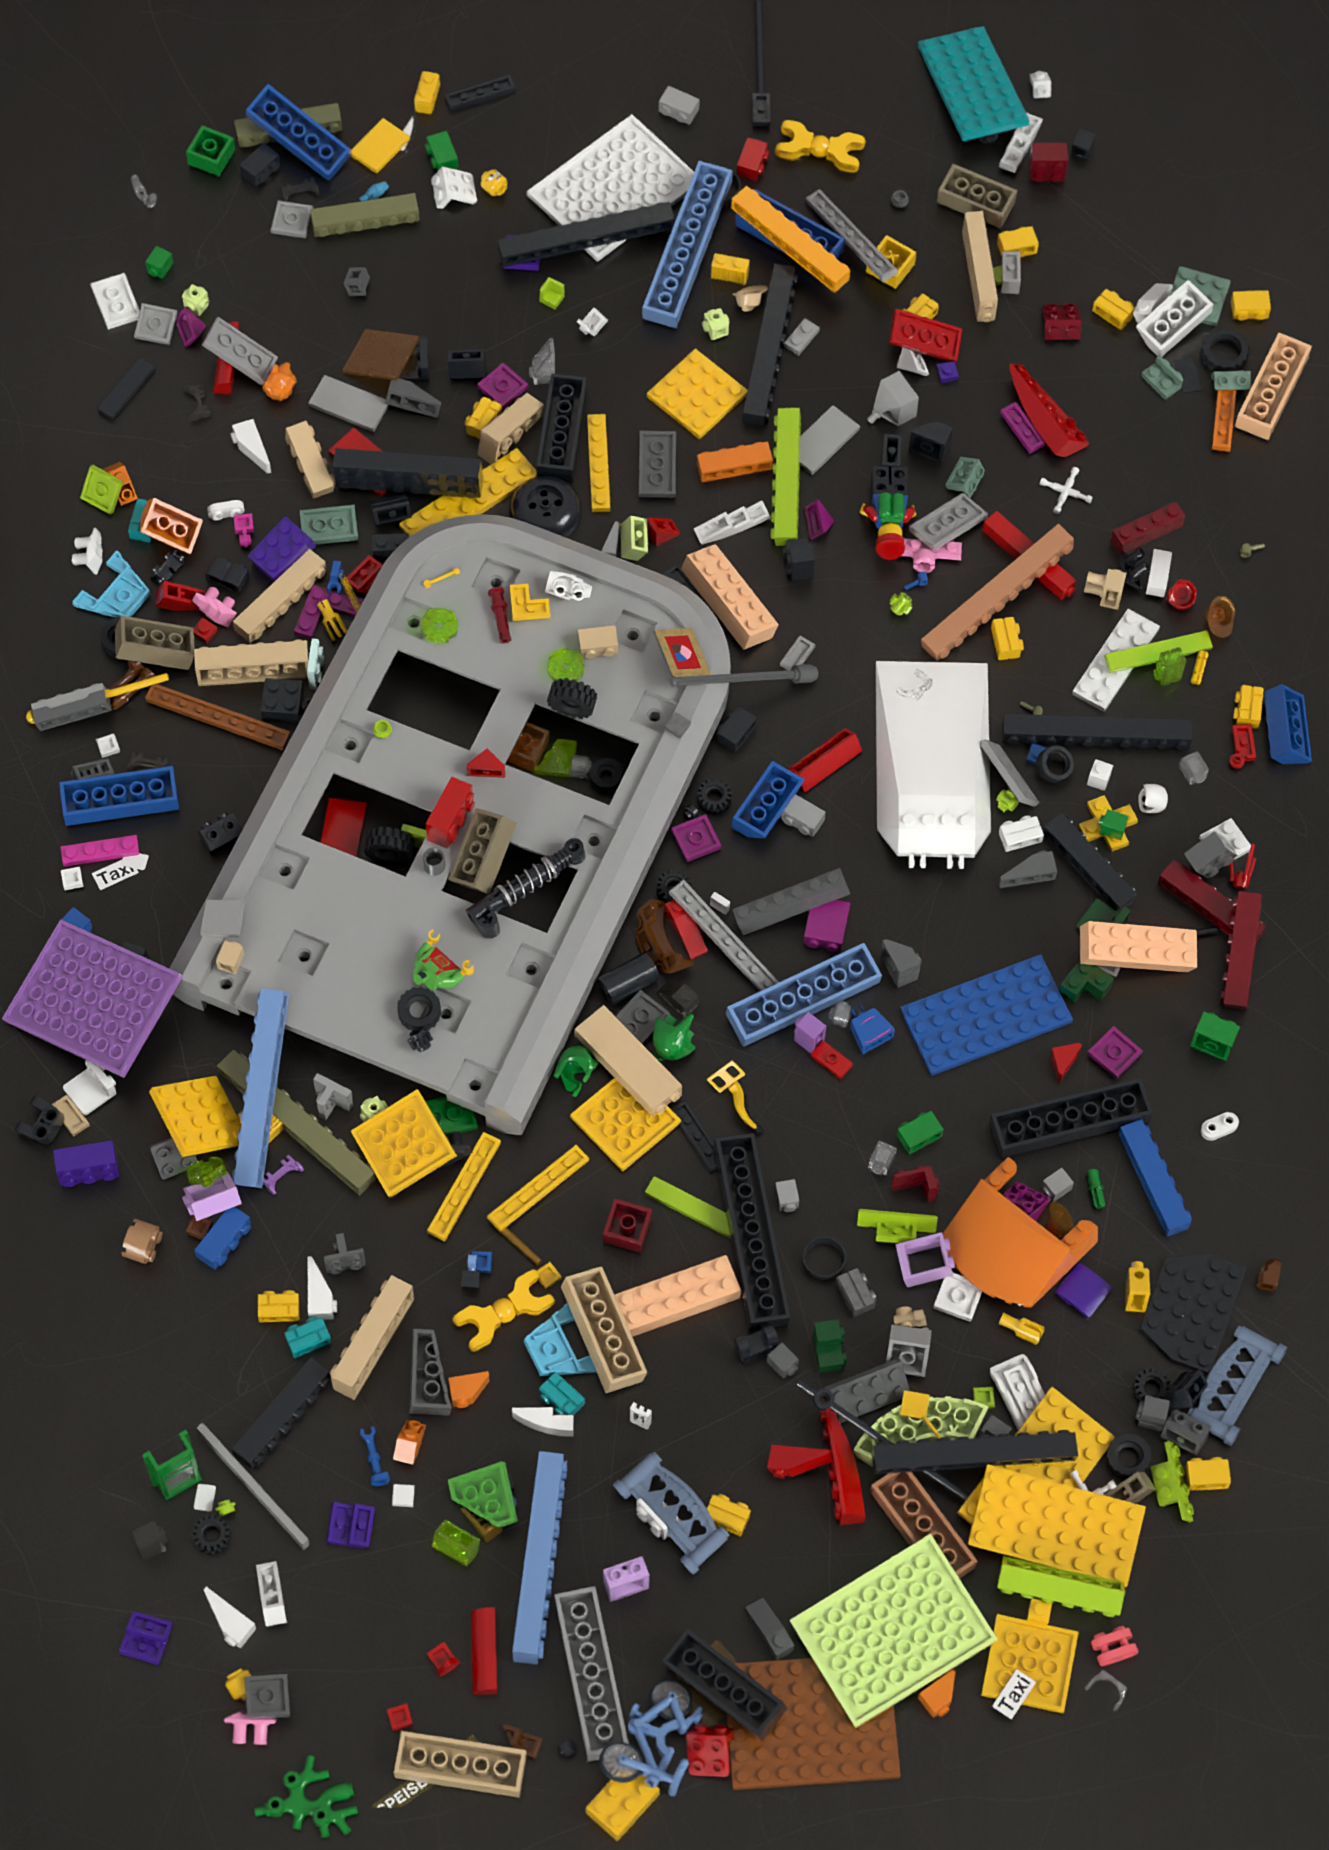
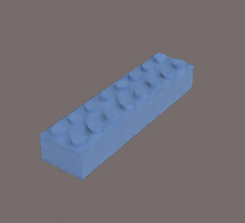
(803, 993)

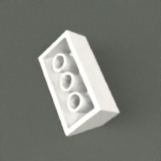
(1174, 318)

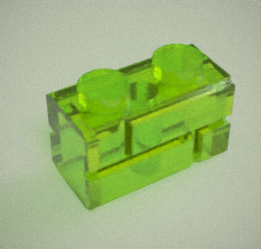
(1170, 666)
(456, 1543)

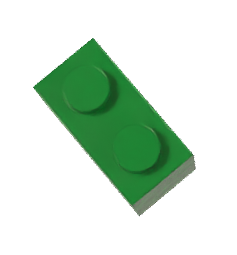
(441, 151)
(919, 1132)

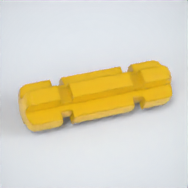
(1199, 667)

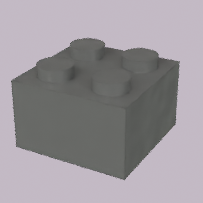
(1211, 854)

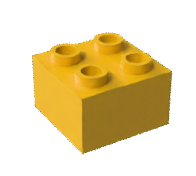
(899, 256)

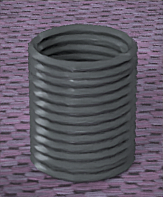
(434, 853)

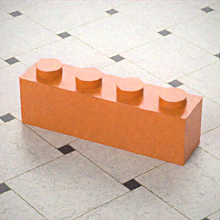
(734, 461)

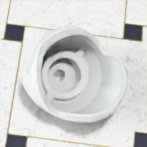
(1155, 800)

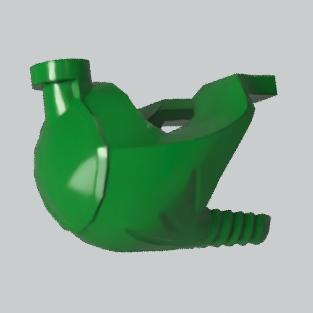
(672, 1041)
(573, 1061)

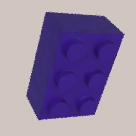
(280, 549)
(86, 1163)

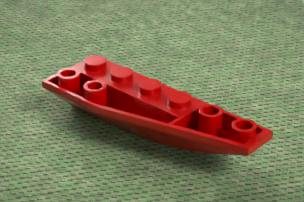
(1046, 416)
(843, 1472)

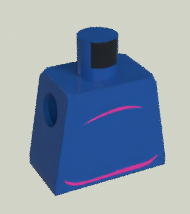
(870, 1028)

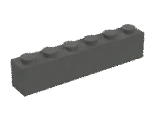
(791, 901)

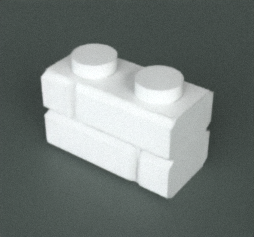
(1020, 833)

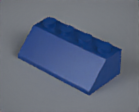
(1287, 725)
(766, 801)

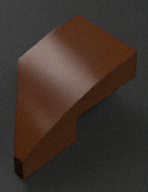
(523, 1741)

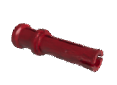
(499, 608)

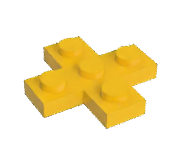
(1092, 830)

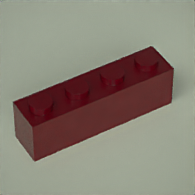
(1148, 528)

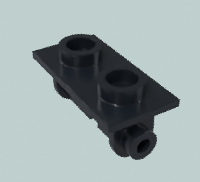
(172, 561)

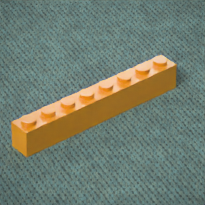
(790, 239)

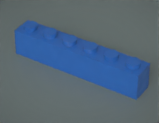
(1154, 1177)

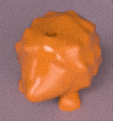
(280, 382)

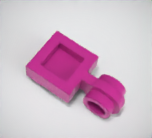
(244, 525)

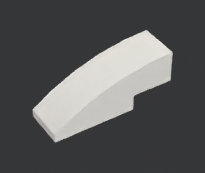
(1159, 573)
(544, 1420)

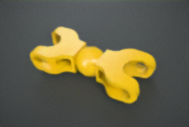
(820, 146)
(503, 1310)

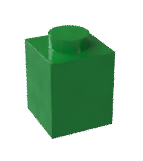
(159, 262)
(1113, 824)

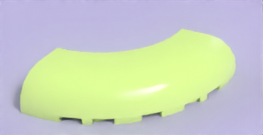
(948, 1415)

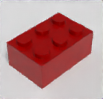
(450, 813)

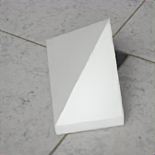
(912, 362)

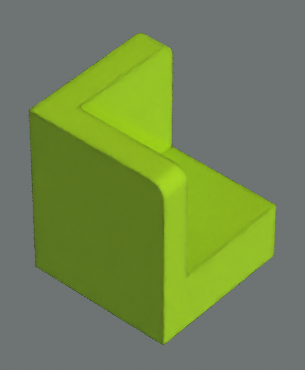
(552, 293)

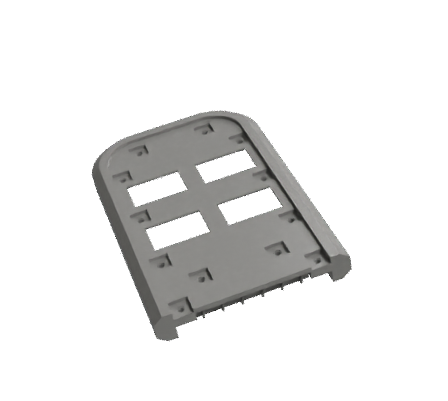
(369, 922)

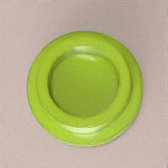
(382, 729)
(225, 1507)

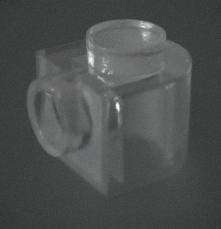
(580, 766)
(840, 1014)

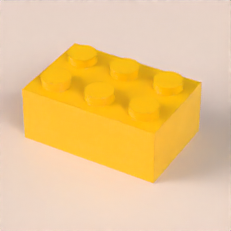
(621, 1805)

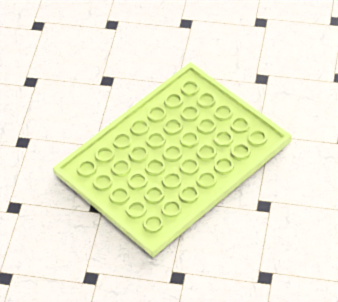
(893, 1630)

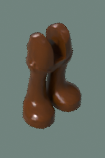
(134, 670)

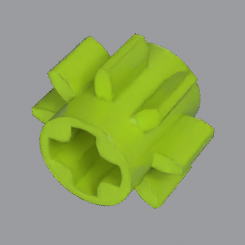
(901, 604)
(1007, 800)

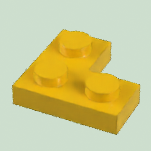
(527, 609)

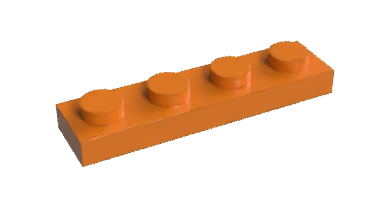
(1224, 420)

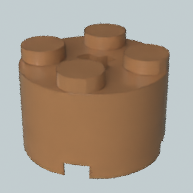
(141, 1241)

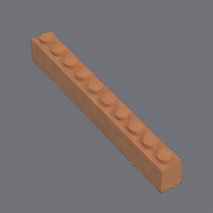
(998, 592)

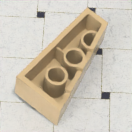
(508, 427)
(309, 459)

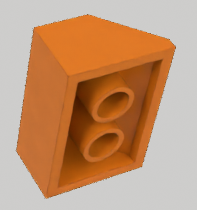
(170, 525)

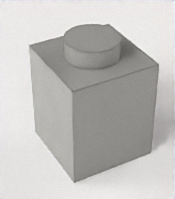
(1057, 1185)
(787, 1195)

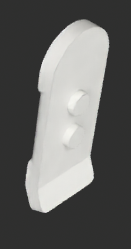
(1018, 1387)

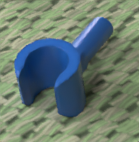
(922, 581)

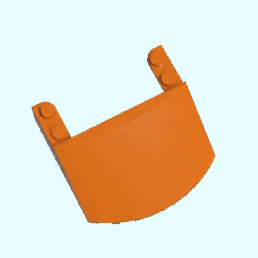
(1008, 1250)

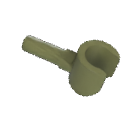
(1246, 549)
(1037, 710)

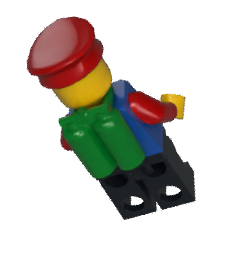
(889, 510)

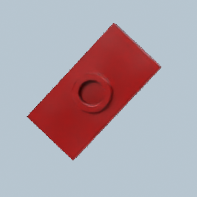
(831, 1060)

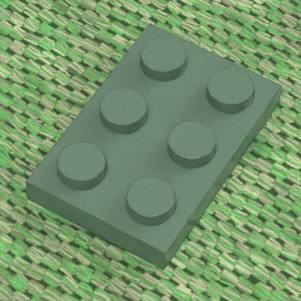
(330, 524)

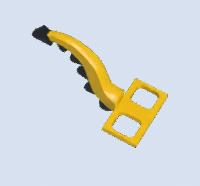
(738, 1094)

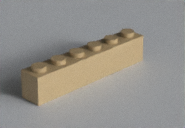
(280, 596)

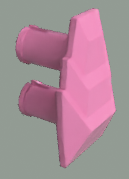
(214, 609)
(240, 1720)

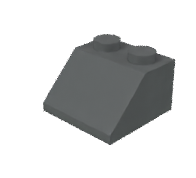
(900, 962)

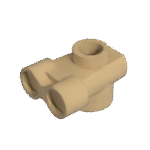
(907, 1318)

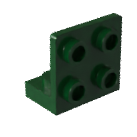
(1102, 912)

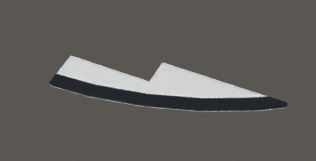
(410, 130)

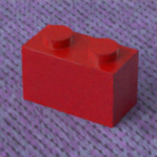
(752, 159)

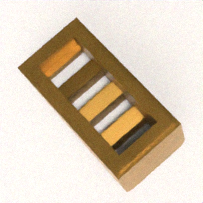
(487, 1531)

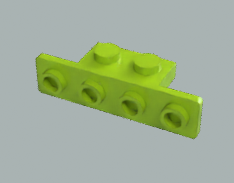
(896, 1226)
(1170, 1482)

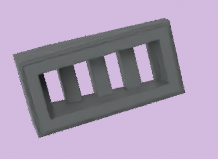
(83, 768)

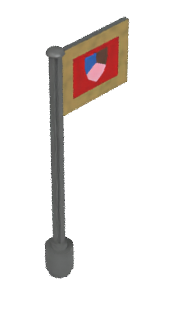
(689, 667)

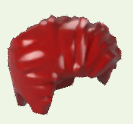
(1182, 595)

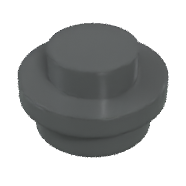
(899, 198)

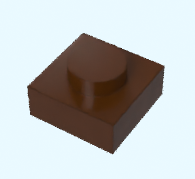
(199, 1228)

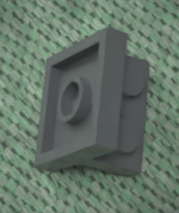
(266, 1696)

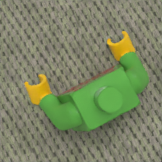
(436, 969)

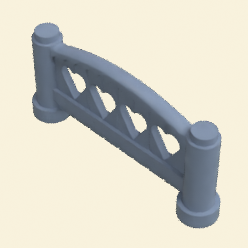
(1262, 1352)
(696, 1548)

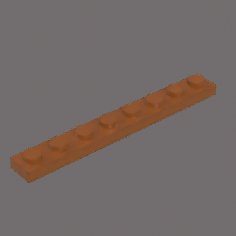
(218, 716)

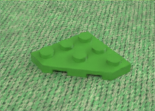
(486, 1494)

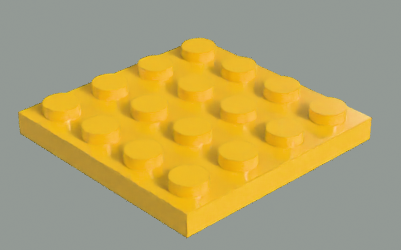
(697, 393)
(197, 1115)
(622, 1124)
(403, 1143)
(1038, 1652)

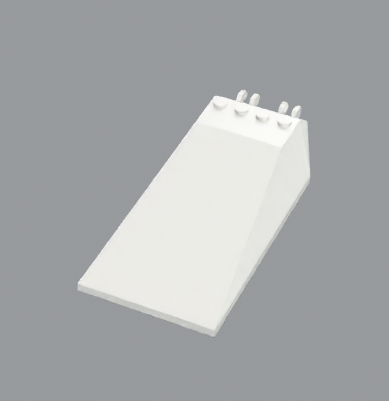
(931, 760)

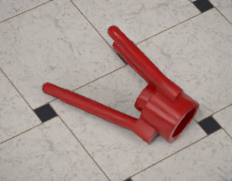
(1242, 879)

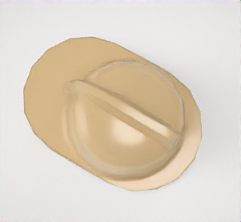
(749, 297)

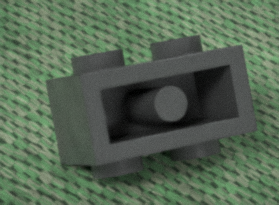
(1185, 1432)

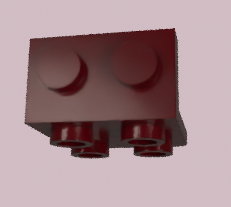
(1061, 321)
(919, 1176)

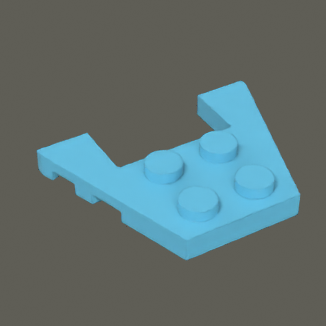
(121, 597)
(551, 1349)

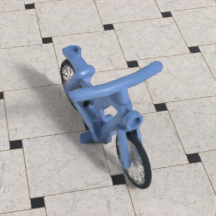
(624, 1762)

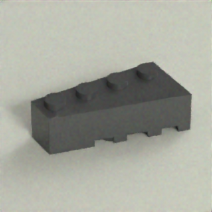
(427, 1380)

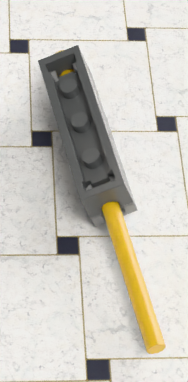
(81, 703)

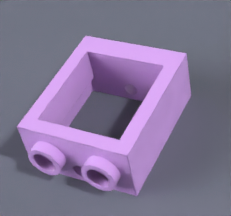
(211, 1199)
(922, 1244)
(626, 1582)

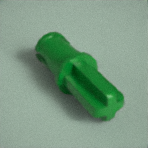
(1095, 1188)

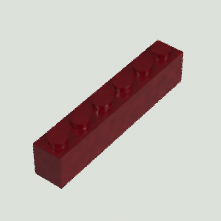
(1201, 896)
(1242, 950)

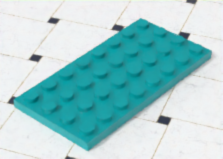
(973, 83)

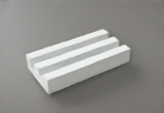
(643, 1416)

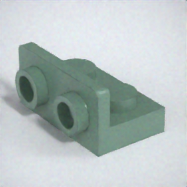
(1163, 377)
(1231, 380)
(966, 476)

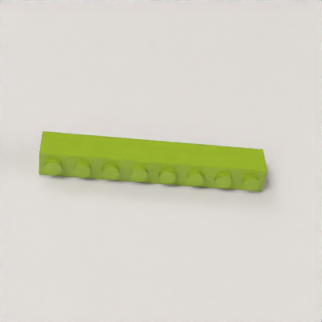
(787, 475)

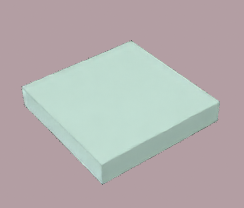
(316, 660)

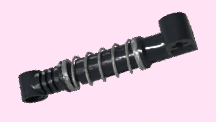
(506, 895)

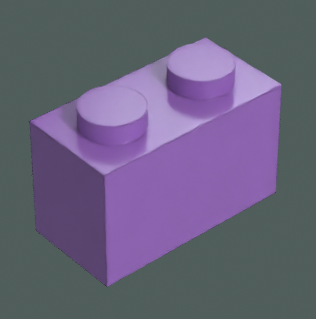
(809, 1032)

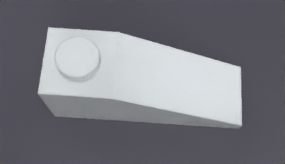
(1151, 300)
(249, 442)
(319, 1295)
(271, 1594)
(232, 1623)

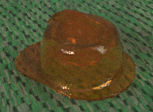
(1220, 616)
(1059, 1222)

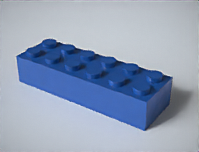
(298, 132)
(829, 240)
(119, 795)

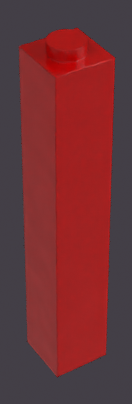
(1016, 543)

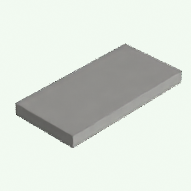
(239, 351)
(348, 403)
(825, 438)
(948, 522)
(1009, 773)

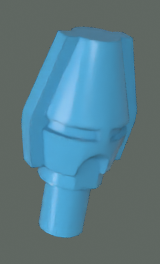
(374, 191)

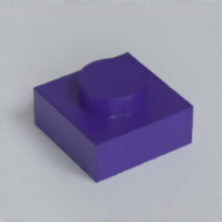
(947, 372)

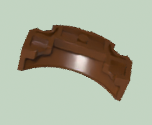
(653, 938)

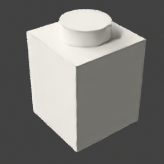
(1100, 775)

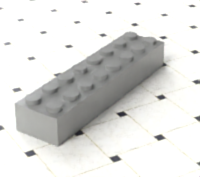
(590, 1670)

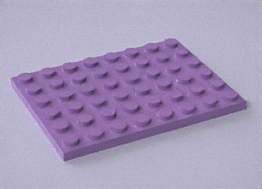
(92, 998)

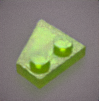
(558, 760)

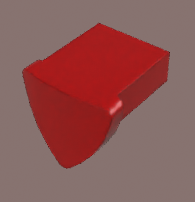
(443, 1659)

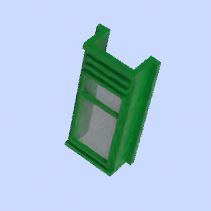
(175, 1473)

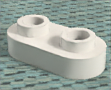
(225, 509)
(1221, 1126)

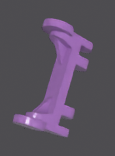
(287, 1166)

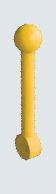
(427, 583)

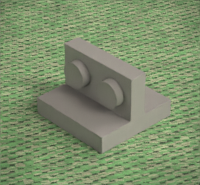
(330, 1095)

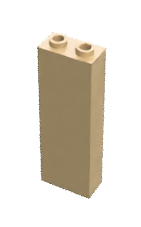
(980, 266)
(628, 1061)

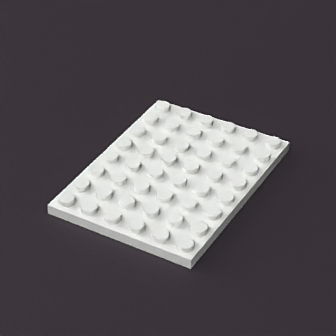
(613, 175)

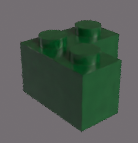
(1086, 978)
(827, 1343)

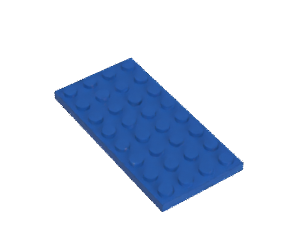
(986, 1014)

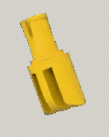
(331, 618)
(1023, 1328)

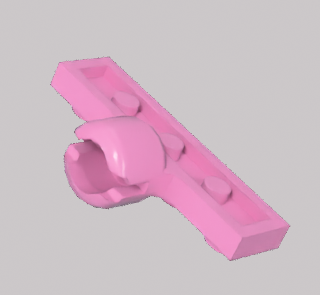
(925, 558)

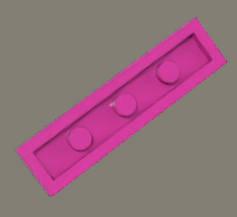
(99, 850)

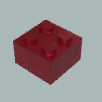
(1048, 162)
(627, 1225)

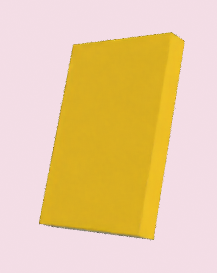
(380, 145)

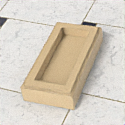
(73, 1117)

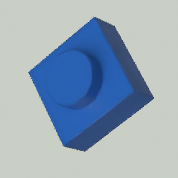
(1033, 753)
(484, 1261)

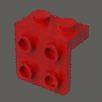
(709, 1750)

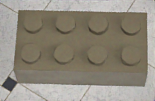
(973, 192)
(154, 642)
(482, 851)

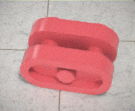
(1119, 1636)

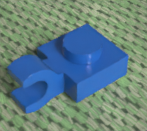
(334, 577)

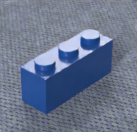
(223, 1237)

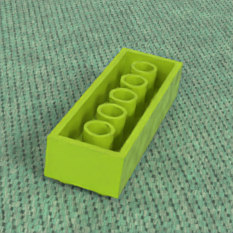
(1061, 1586)

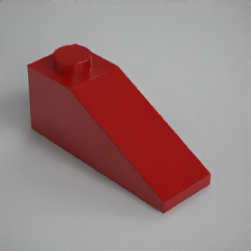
(176, 597)
(685, 929)
(796, 1460)

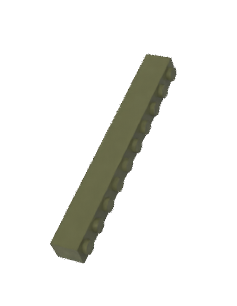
(305, 1129)

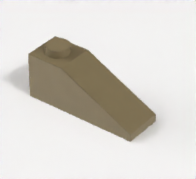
(1133, 1488)

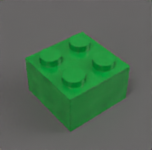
(210, 150)
(1215, 1035)

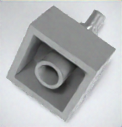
(895, 400)
(911, 1347)

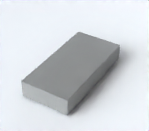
(797, 653)

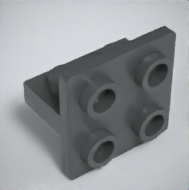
(169, 1158)
(342, 1258)

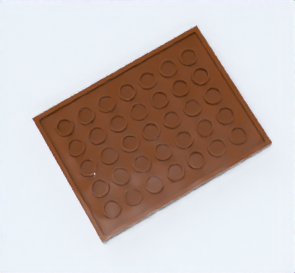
(813, 1737)

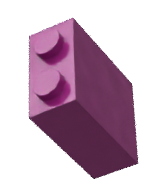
(827, 926)

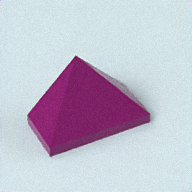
(189, 326)
(817, 519)

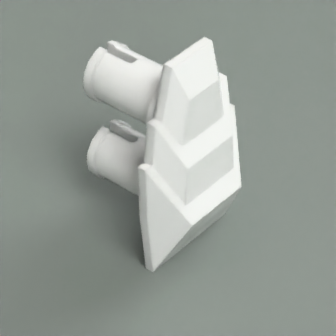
(93, 556)
(567, 586)

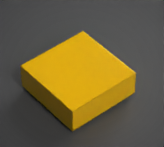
(548, 1275)

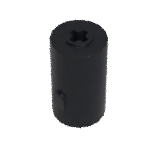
(628, 978)

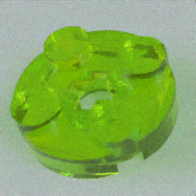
(436, 616)
(562, 656)
(206, 1172)

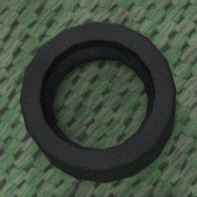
(1067, 760)

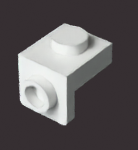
(1041, 84)
(592, 322)

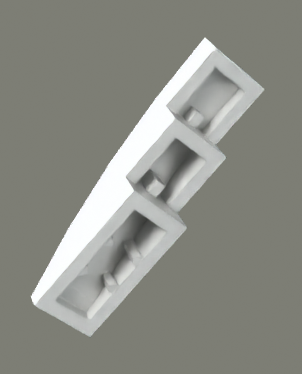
(1020, 144)
(732, 523)

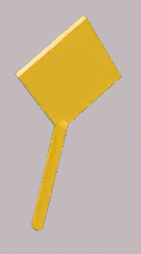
(916, 1406)

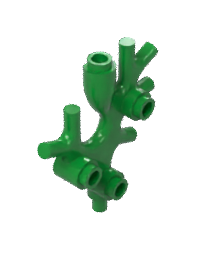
(301, 1807)

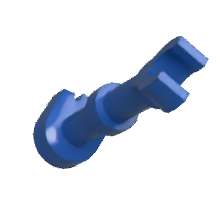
(379, 1478)

